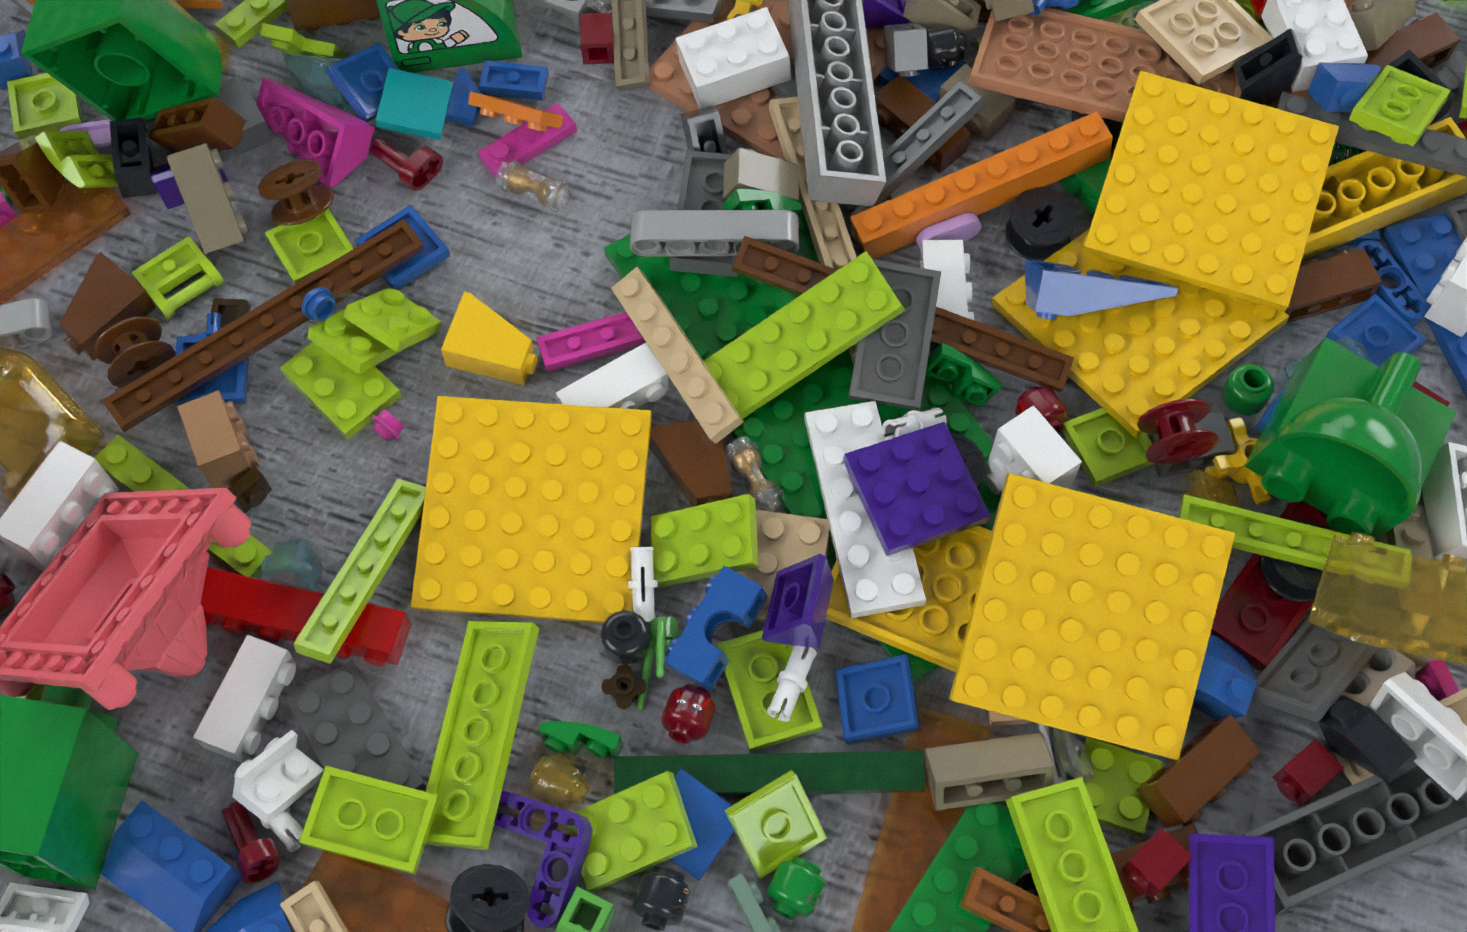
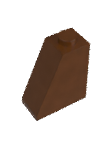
(29, 176)
(101, 301)
(692, 461)

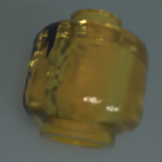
(559, 781)

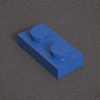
(513, 80)

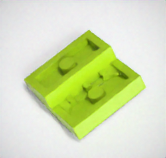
(78, 158)

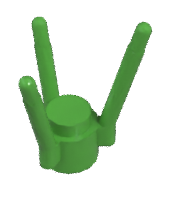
(662, 632)

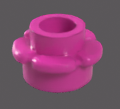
(387, 425)

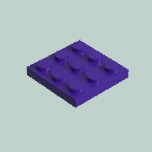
(915, 488)

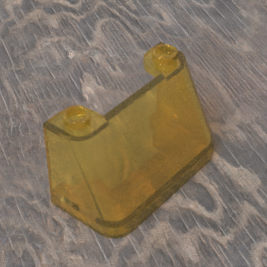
(35, 418)
(1394, 599)

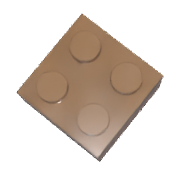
(218, 439)

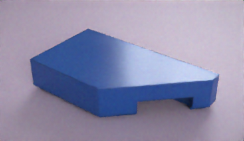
(459, 110)

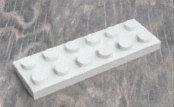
(869, 577)

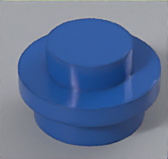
(318, 304)

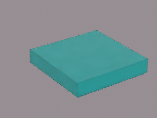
(414, 104)

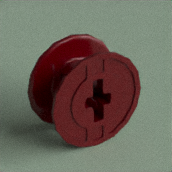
(1177, 431)

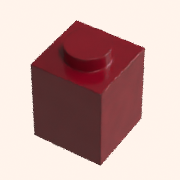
(596, 38)
(1307, 773)
(1156, 864)

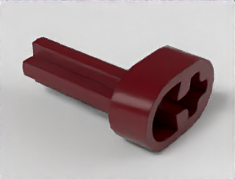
(413, 170)
(256, 856)

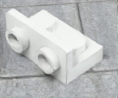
(275, 778)
(41, 909)

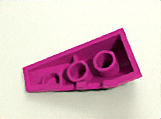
(315, 129)

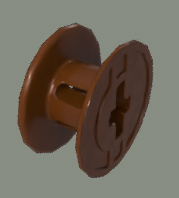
(296, 192)
(132, 349)

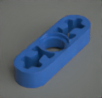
(1388, 267)

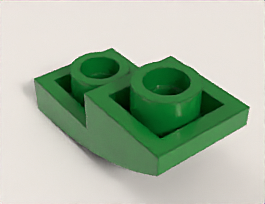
(760, 200)
(968, 378)
(569, 736)

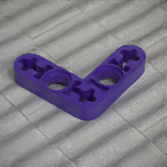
(558, 847)

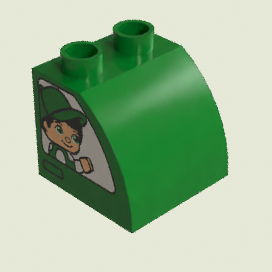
(449, 32)

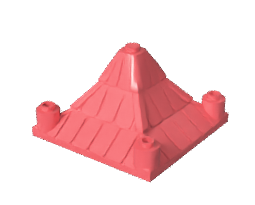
(121, 596)

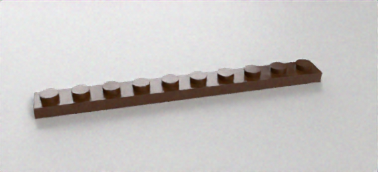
(259, 327)
(968, 336)

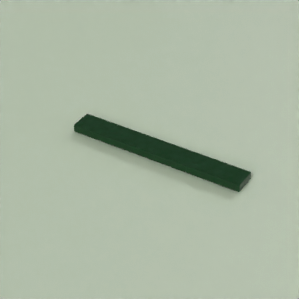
(816, 771)

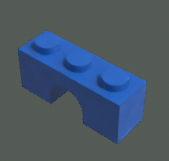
(727, 599)

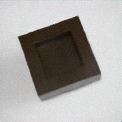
(230, 309)
(250, 489)

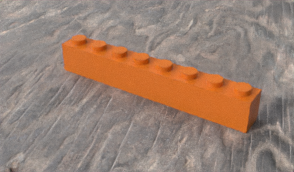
(983, 184)

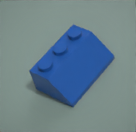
(168, 870)

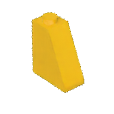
(487, 344)

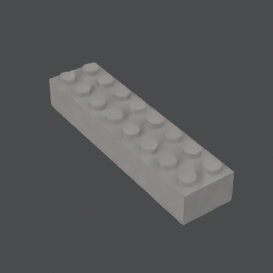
(836, 102)

